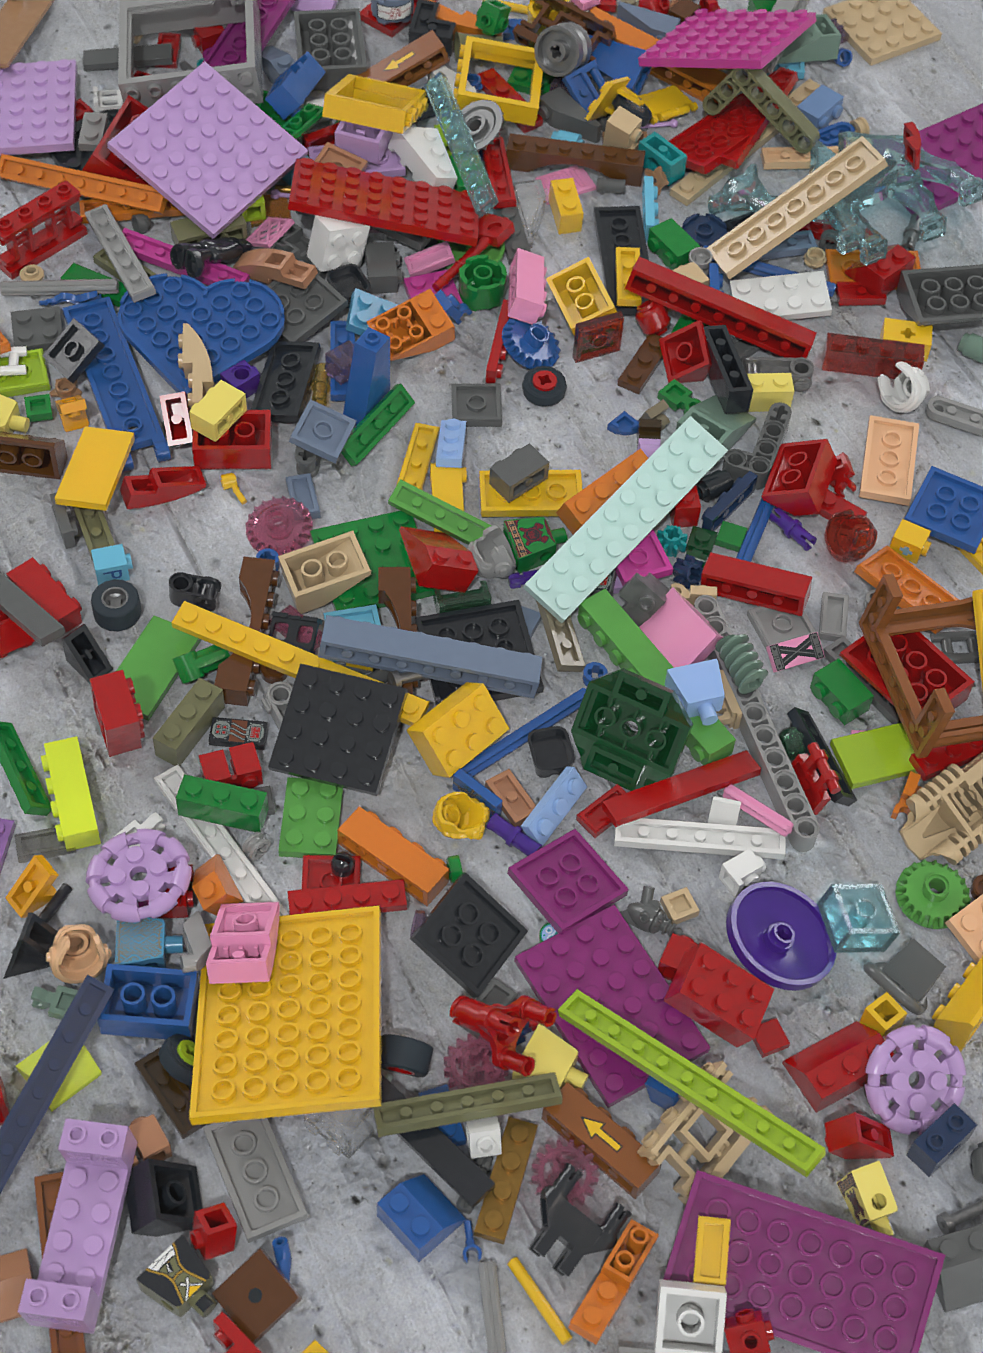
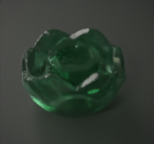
(792, 742)

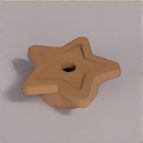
(660, 176)
(62, 384)

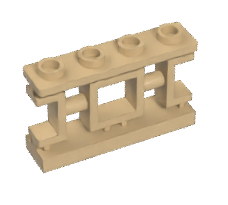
(718, 1154)

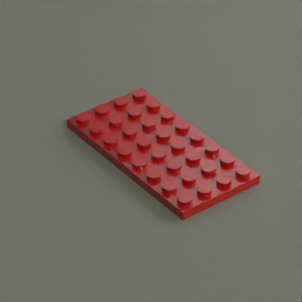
(383, 201)

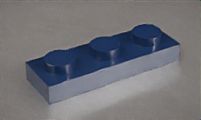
(729, 501)

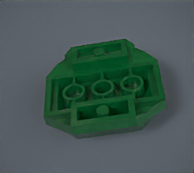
(612, 747)

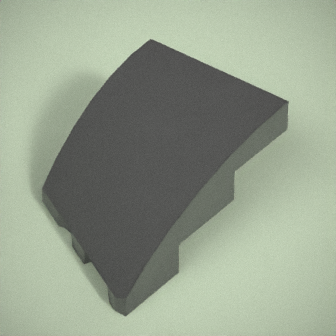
(296, 243)

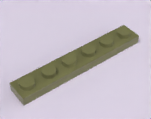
(467, 1104)

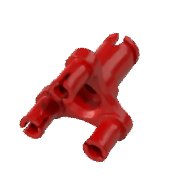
(502, 1027)

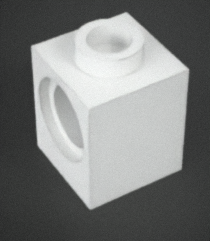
(483, 1137)

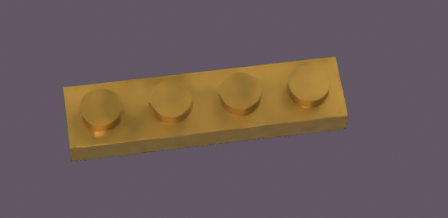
(508, 1177)

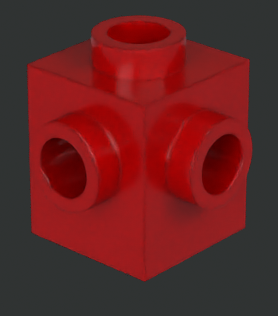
(748, 1332)

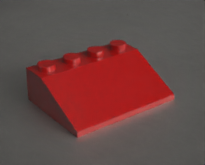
(105, 161)
(923, 663)

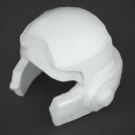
(908, 390)

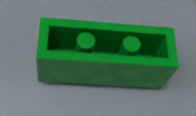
(222, 803)

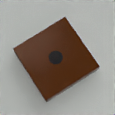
(257, 1296)

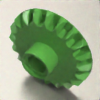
(924, 905)

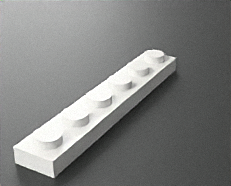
(700, 838)

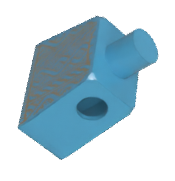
(145, 943)

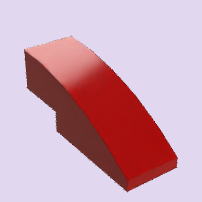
(161, 486)

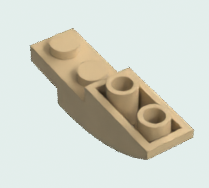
(195, 364)

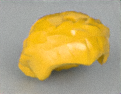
(460, 816)

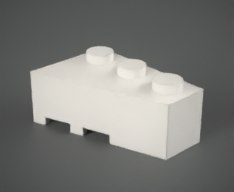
(424, 155)

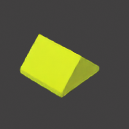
(79, 1076)

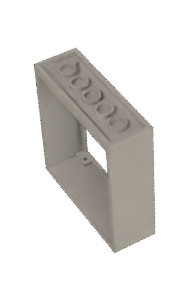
(160, 16)

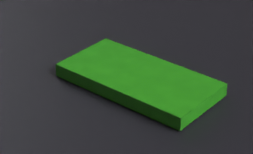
(151, 662)

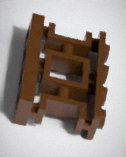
(568, 12)

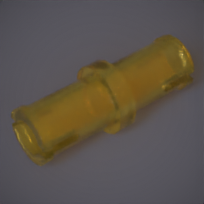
(320, 384)

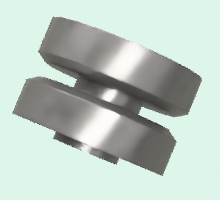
(562, 49)

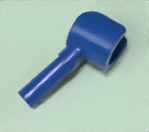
(470, 1242)

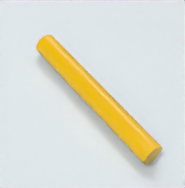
(539, 1300)

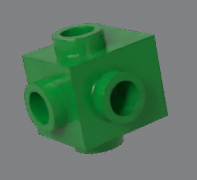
(493, 17)

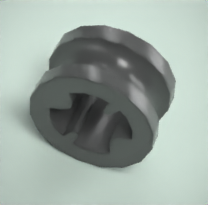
(828, 235)

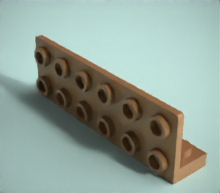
(17, 23)

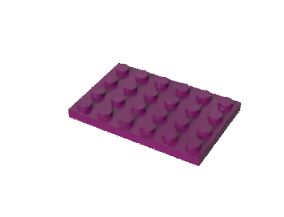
(614, 970)

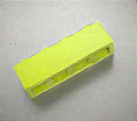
(71, 792)

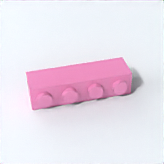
(527, 287)

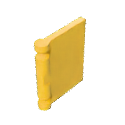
(668, 104)

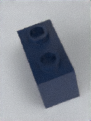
(941, 1140)

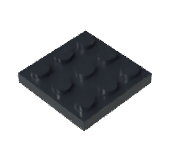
(469, 935)

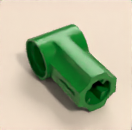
(196, 663)

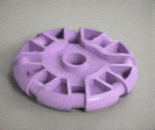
(132, 861)
(931, 1083)

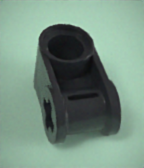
(194, 590)

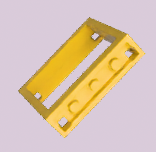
(505, 53)
(375, 103)

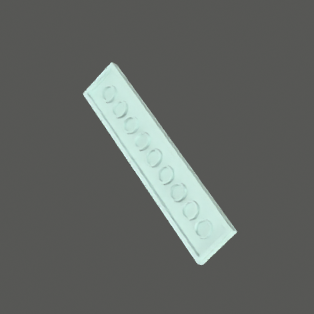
(625, 520)

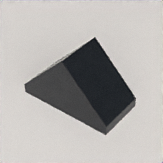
(85, 654)

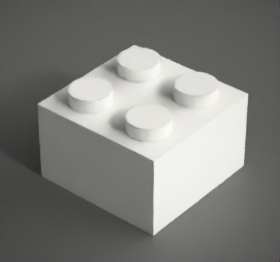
(336, 243)
(689, 1317)

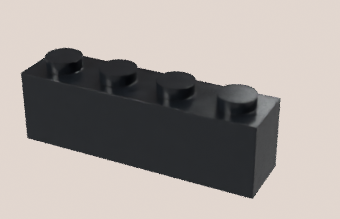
(727, 371)

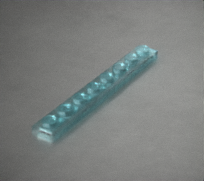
(461, 144)

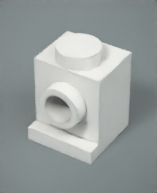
(741, 871)

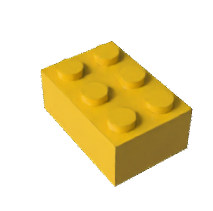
(580, 293)
(458, 729)

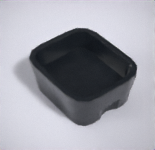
(346, 279)
(550, 750)

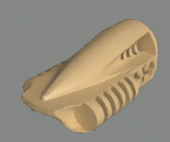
(947, 814)

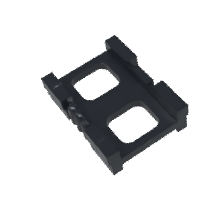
(295, 624)

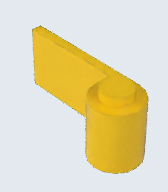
(447, 485)

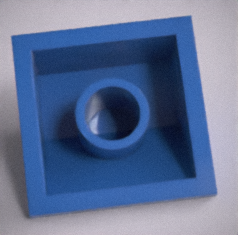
(419, 1215)

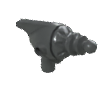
(648, 915)

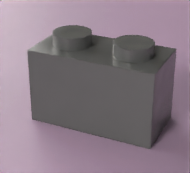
(382, 268)
(518, 472)

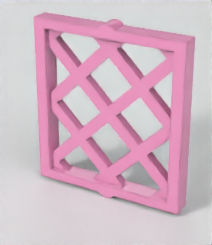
(270, 222)

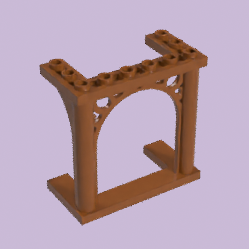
(931, 725)

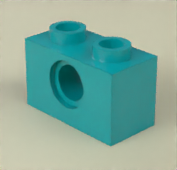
(664, 154)

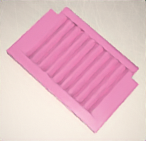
(581, 178)

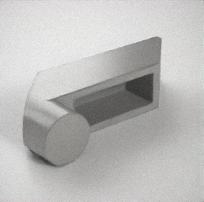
(196, 943)

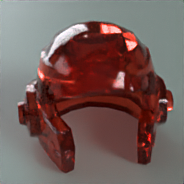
(849, 536)

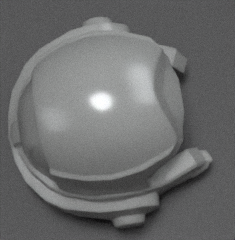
(493, 554)

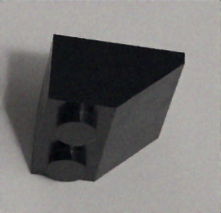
(162, 1197)

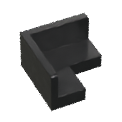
(426, 19)

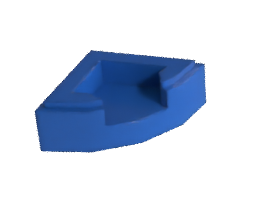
(623, 425)

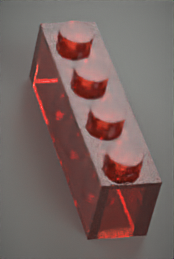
(869, 355)

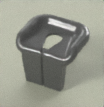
(913, 970)

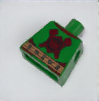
(532, 541)

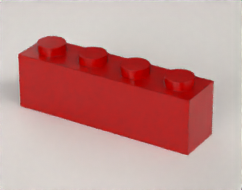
(757, 584)

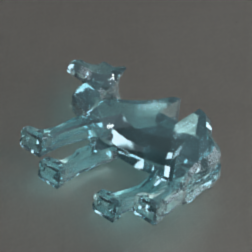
(895, 181)

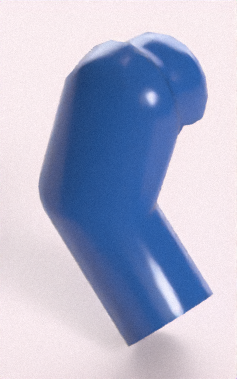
(282, 1255)

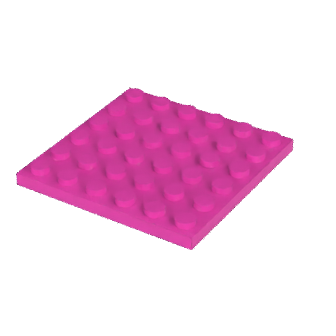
(728, 39)

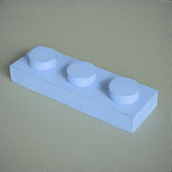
(451, 443)
(554, 805)

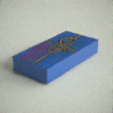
(465, 783)

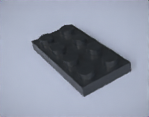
(287, 379)

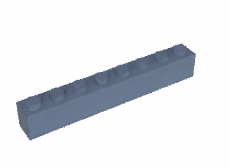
(430, 656)

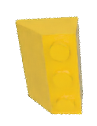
(965, 1009)

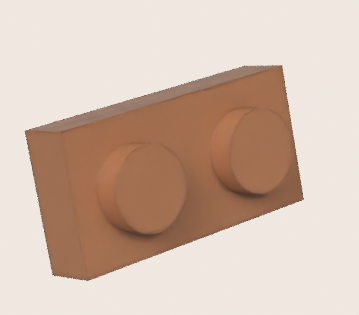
(515, 800)

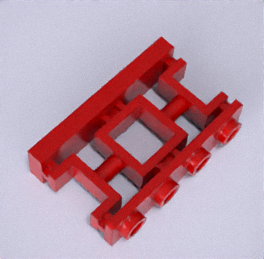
(49, 240)

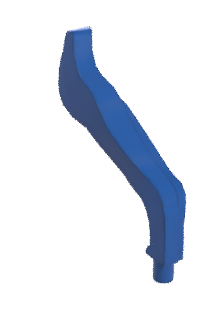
(71, 298)

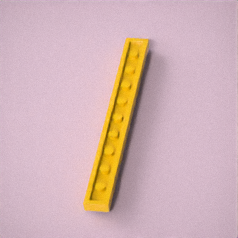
(269, 650)

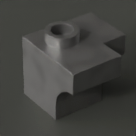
(643, 597)

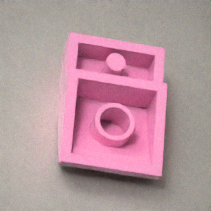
(680, 631)
(243, 943)

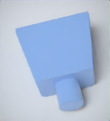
(698, 689)

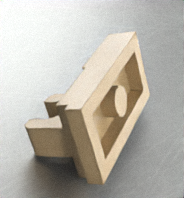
(731, 711)

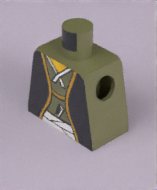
(179, 1280)

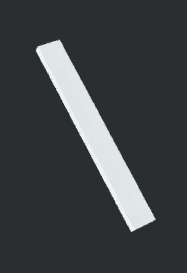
(217, 840)

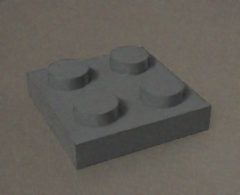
(36, 327)

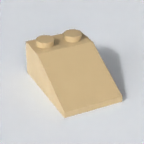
(323, 571)

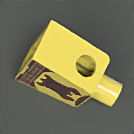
(869, 1197)

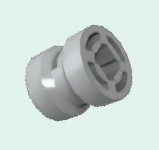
(701, 257)

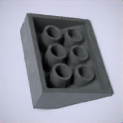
(333, 40)
(942, 294)

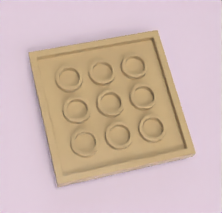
(883, 27)

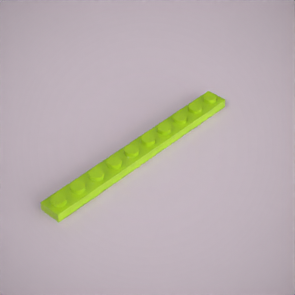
(693, 1083)

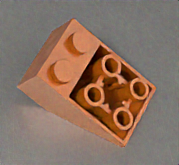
(415, 326)

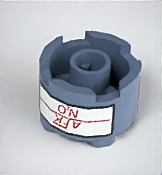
(392, 10)

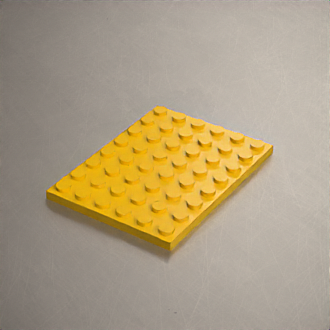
(303, 1036)

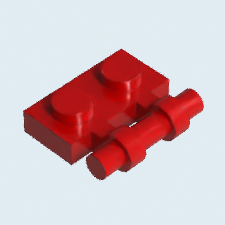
(813, 785)

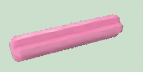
(759, 811)

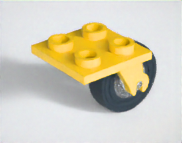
(626, 99)

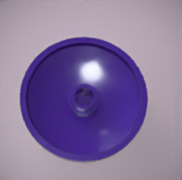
(780, 936)

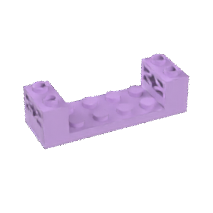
(82, 1227)

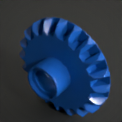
(530, 343)

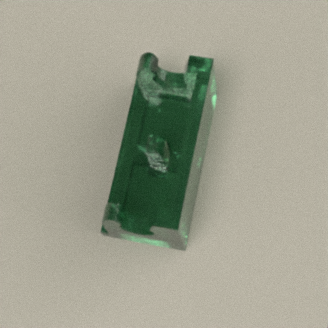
(462, 600)

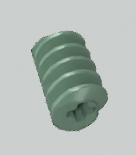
(741, 662)

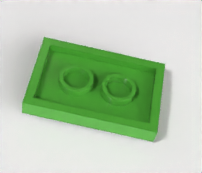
(310, 818)

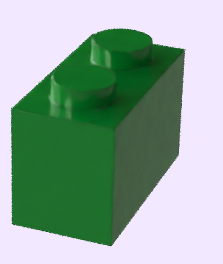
(671, 243)
(841, 691)

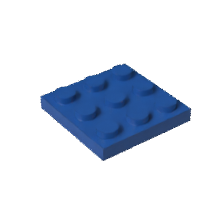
(949, 509)

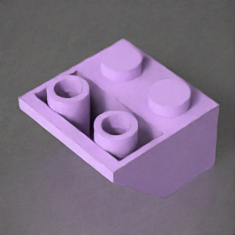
(362, 140)

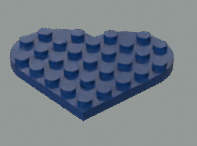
(229, 316)

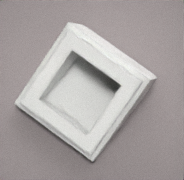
(724, 811)

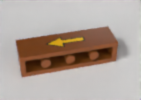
(410, 62)
(611, 1145)

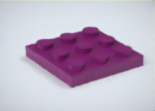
(567, 881)

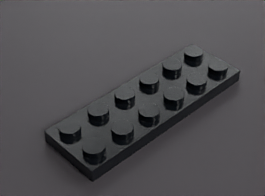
(618, 228)

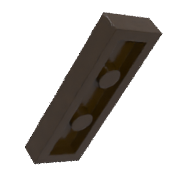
(170, 1093)

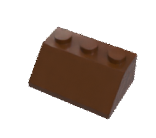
(32, 455)

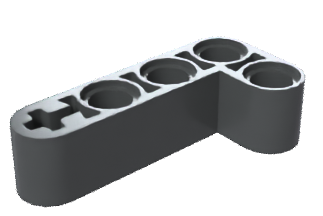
(760, 462)

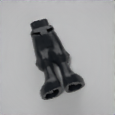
(214, 250)

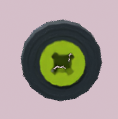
(178, 1057)

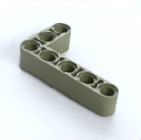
(764, 102)

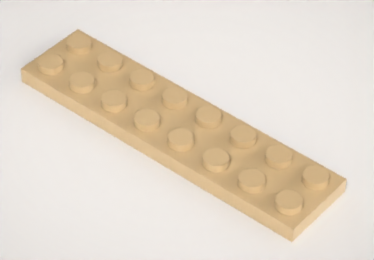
(797, 207)

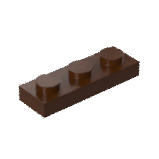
(642, 365)

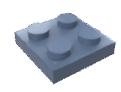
(322, 431)

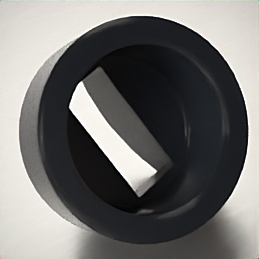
(342, 868)

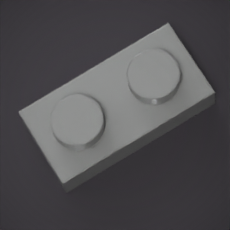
(92, 130)

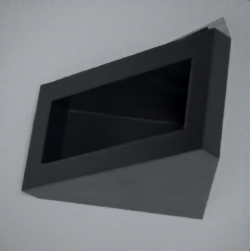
(31, 947)

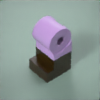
(649, 435)

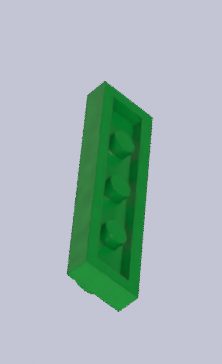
(377, 424)
(21, 773)

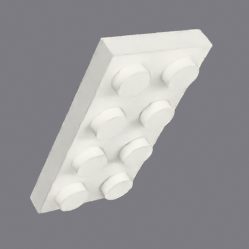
(786, 295)

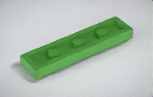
(436, 513)

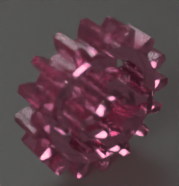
(468, 1055)
(556, 1161)

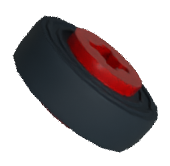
(544, 386)

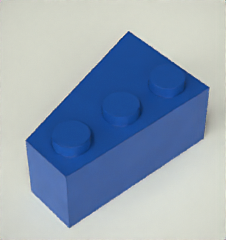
(294, 86)

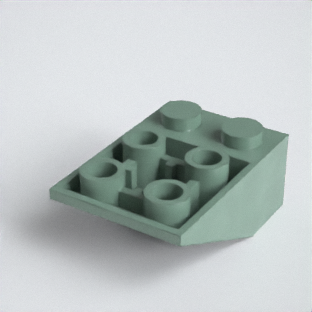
(817, 43)
(722, 426)

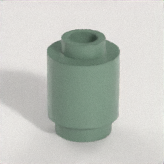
(972, 346)

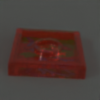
(598, 337)

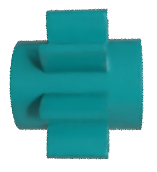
(672, 540)

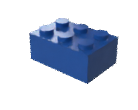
(149, 1002)

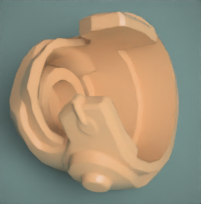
(77, 953)

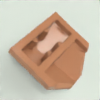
(14, 1271)

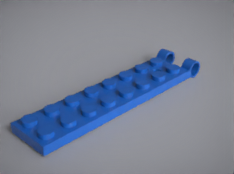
(117, 381)

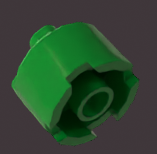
(482, 282)

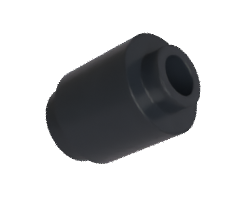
(714, 484)

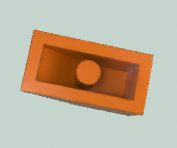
(215, 885)

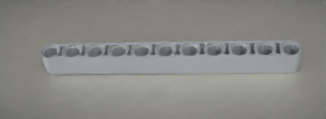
(765, 753)

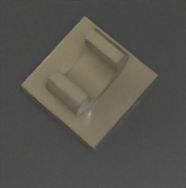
(657, 412)

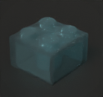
(858, 918)

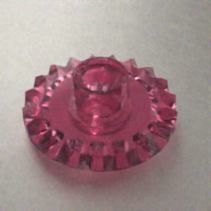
(284, 537)

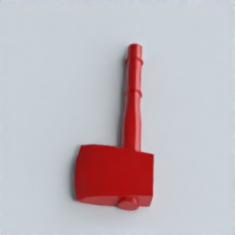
(491, 231)

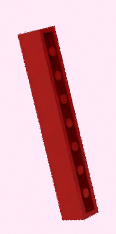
(719, 308)

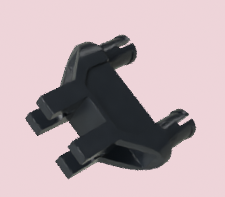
(571, 1227)

